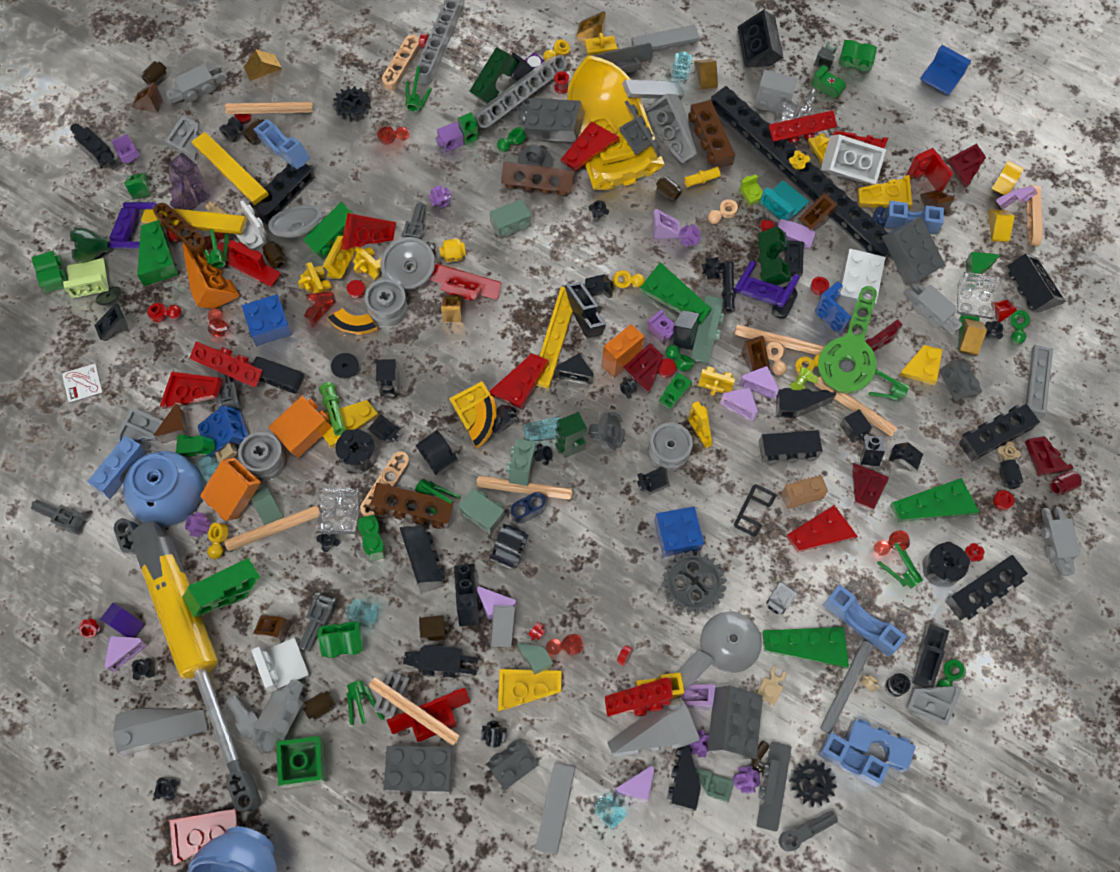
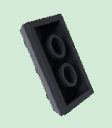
(760, 40)
(1035, 283)
(422, 558)

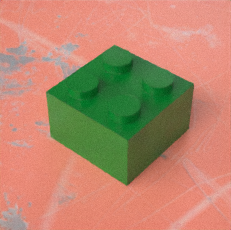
(300, 762)

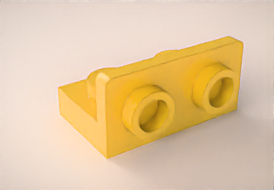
(338, 260)

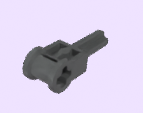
(415, 227)
(228, 393)
(61, 517)
(319, 615)
(806, 831)

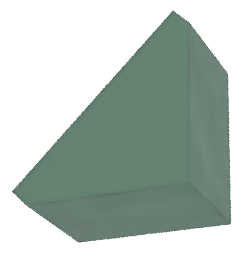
(266, 505)

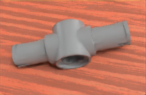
(244, 719)

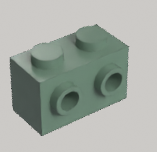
(510, 218)
(522, 462)
(482, 510)

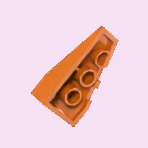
(207, 283)

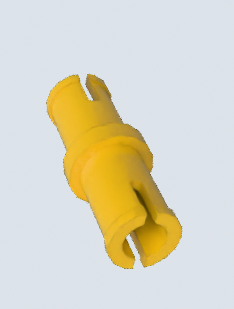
(702, 177)

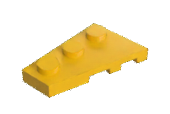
(617, 151)
(882, 194)
(353, 417)
(522, 686)

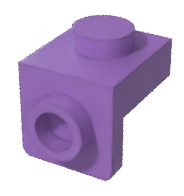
(125, 149)

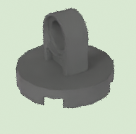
(535, 156)
(608, 431)

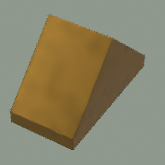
(592, 26)
(261, 64)
(707, 73)
(452, 309)
(972, 337)

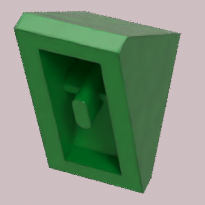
(138, 185)
(980, 262)

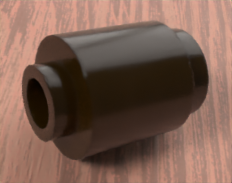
(154, 73)
(250, 134)
(668, 188)
(274, 255)
(319, 705)

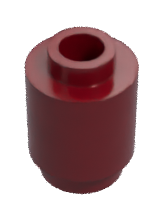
(1066, 482)

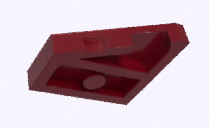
(967, 164)
(885, 336)
(644, 367)
(1046, 457)
(867, 486)

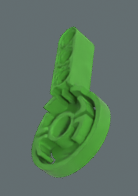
(851, 349)

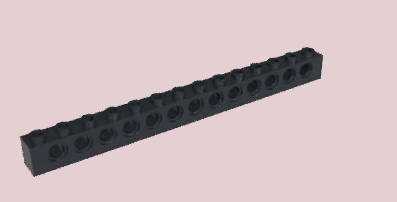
(757, 134)

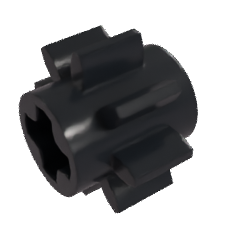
(712, 268)
(493, 734)

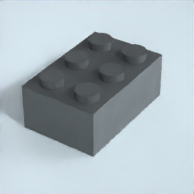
(554, 119)
(913, 250)
(735, 723)
(418, 770)

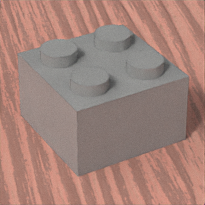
(772, 89)

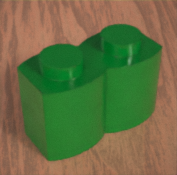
(857, 55)
(49, 271)
(371, 537)
(340, 639)

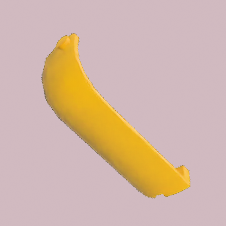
(601, 92)

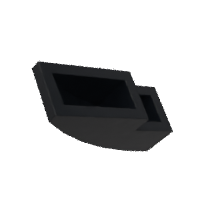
(585, 309)
(929, 655)

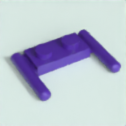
(125, 223)
(762, 290)

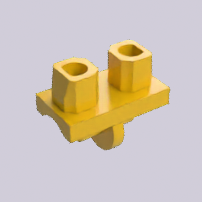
(600, 44)
(819, 146)
(365, 263)
(311, 279)
(716, 382)

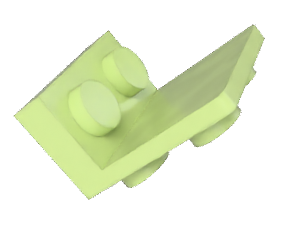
(86, 278)

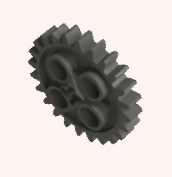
(705, 569)

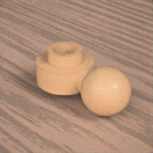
(715, 216)
(779, 367)

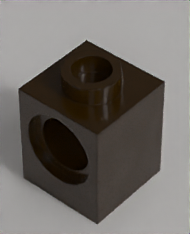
(433, 628)

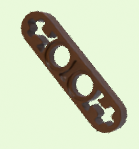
(181, 226)

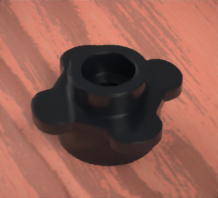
(598, 205)
(995, 325)
(628, 387)
(543, 454)
(327, 545)
(136, 668)
(161, 784)

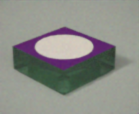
(534, 60)

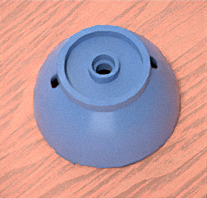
(173, 494)
(235, 851)

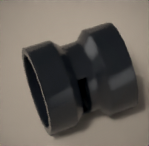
(231, 129)
(894, 688)

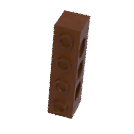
(711, 134)
(509, 177)
(383, 493)

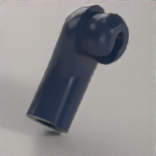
(877, 216)

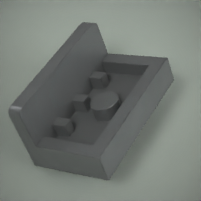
(960, 379)
(512, 763)

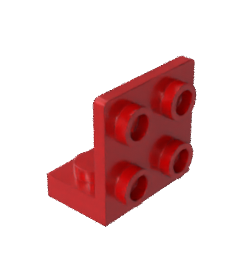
(933, 167)

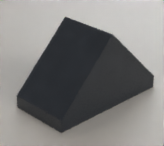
(685, 329)
(575, 370)

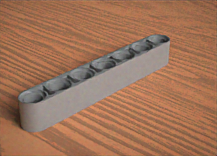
(438, 40)
(525, 88)

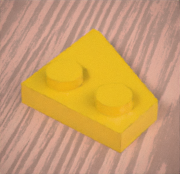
(924, 365)
(465, 403)
(700, 423)

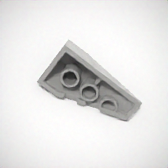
(671, 125)
(150, 728)
(657, 729)

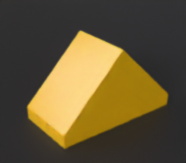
(1000, 225)

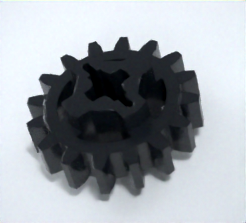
(352, 103)
(804, 778)

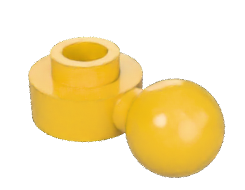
(557, 50)
(636, 280)
(811, 363)
(217, 534)

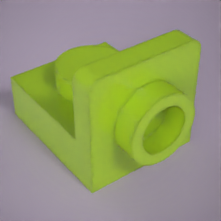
(751, 190)

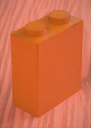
(622, 350)
(300, 426)
(230, 489)

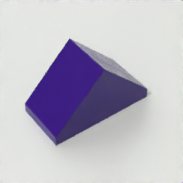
(122, 621)

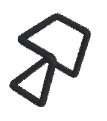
(750, 496)

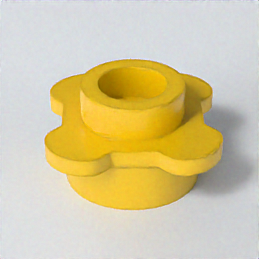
(799, 164)

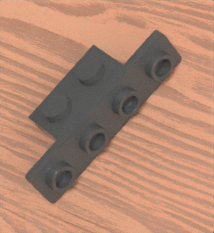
(628, 58)
(636, 134)
(773, 786)

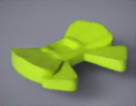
(805, 375)

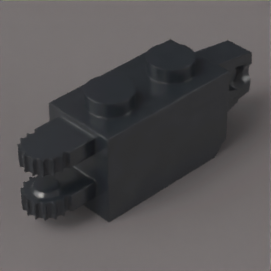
(93, 146)
(439, 661)

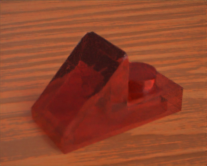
(321, 304)

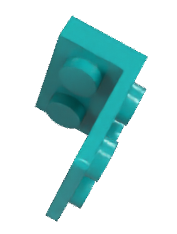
(783, 201)

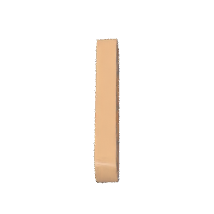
(399, 61)
(1034, 219)
(402, 467)

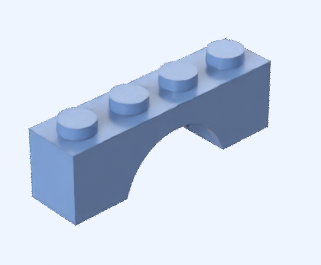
(288, 149)
(880, 634)

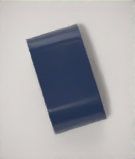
(526, 505)

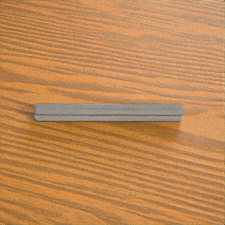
(846, 687)

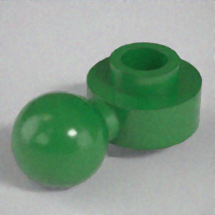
(515, 136)
(1019, 335)
(682, 361)
(948, 671)

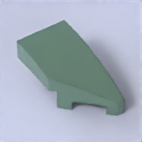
(536, 657)
(715, 786)

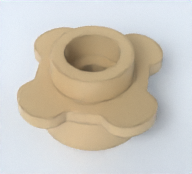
(1003, 451)
(869, 682)

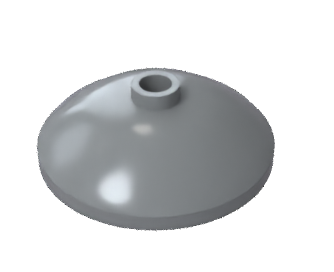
(295, 221)
(407, 253)
(730, 655)

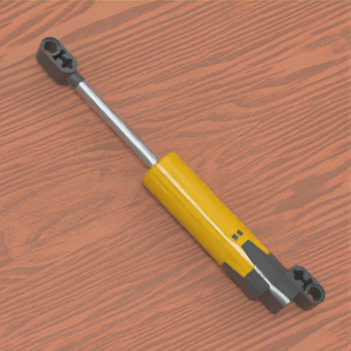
(185, 636)

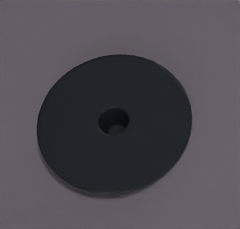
(108, 296)
(344, 365)

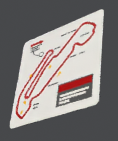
(82, 382)

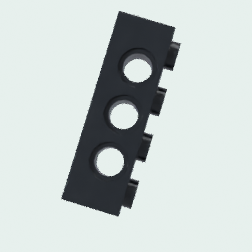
(281, 198)
(976, 448)
(1008, 568)

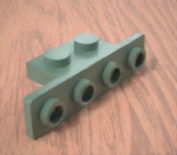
(708, 331)

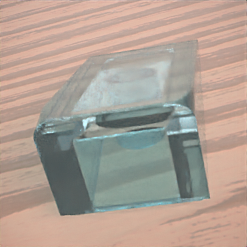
(541, 430)

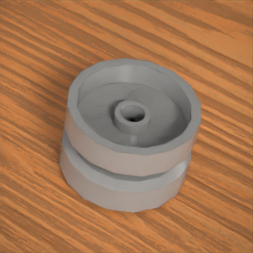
(386, 302)
(670, 446)
(262, 455)

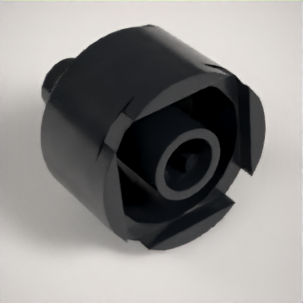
(358, 442)
(436, 452)
(507, 546)
(950, 555)

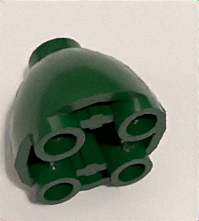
(87, 245)

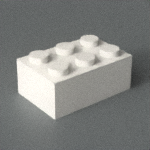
(853, 159)
(858, 271)

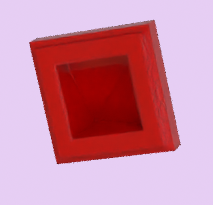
(1003, 310)

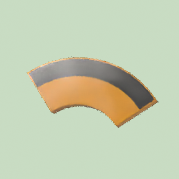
(351, 323)
(484, 421)

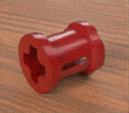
(561, 85)

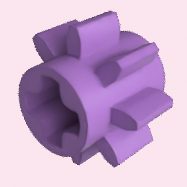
(440, 196)
(690, 235)
(197, 524)
(701, 746)
(746, 779)

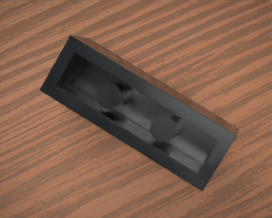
(790, 446)

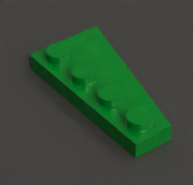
(673, 293)
(938, 502)
(809, 644)

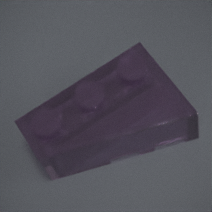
(187, 184)

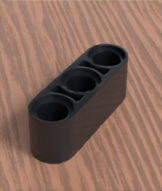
(279, 375)

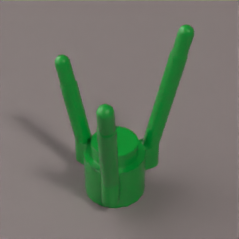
(414, 101)
(217, 257)
(897, 388)
(430, 488)
(911, 577)
(356, 693)

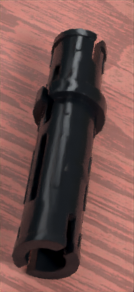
(728, 293)

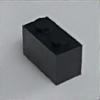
(387, 377)

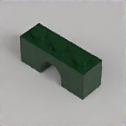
(497, 65)
(771, 243)
(570, 435)

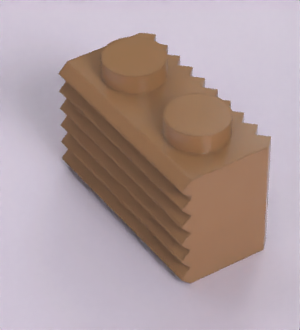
(804, 491)

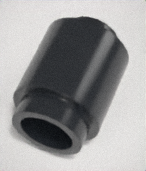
(1010, 474)

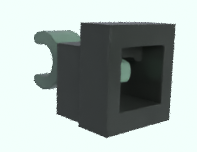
(825, 56)

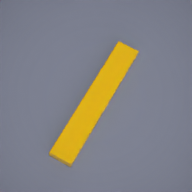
(230, 168)
(204, 220)
(555, 337)

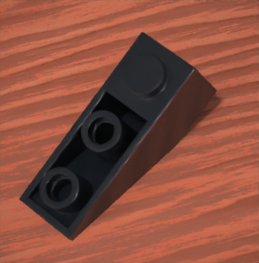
(799, 402)
(466, 595)
(686, 785)

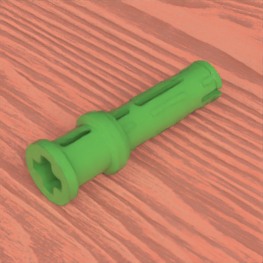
(331, 402)

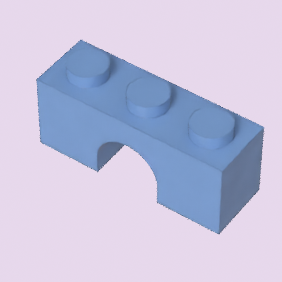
(898, 213)
(107, 477)
(897, 750)
(859, 765)

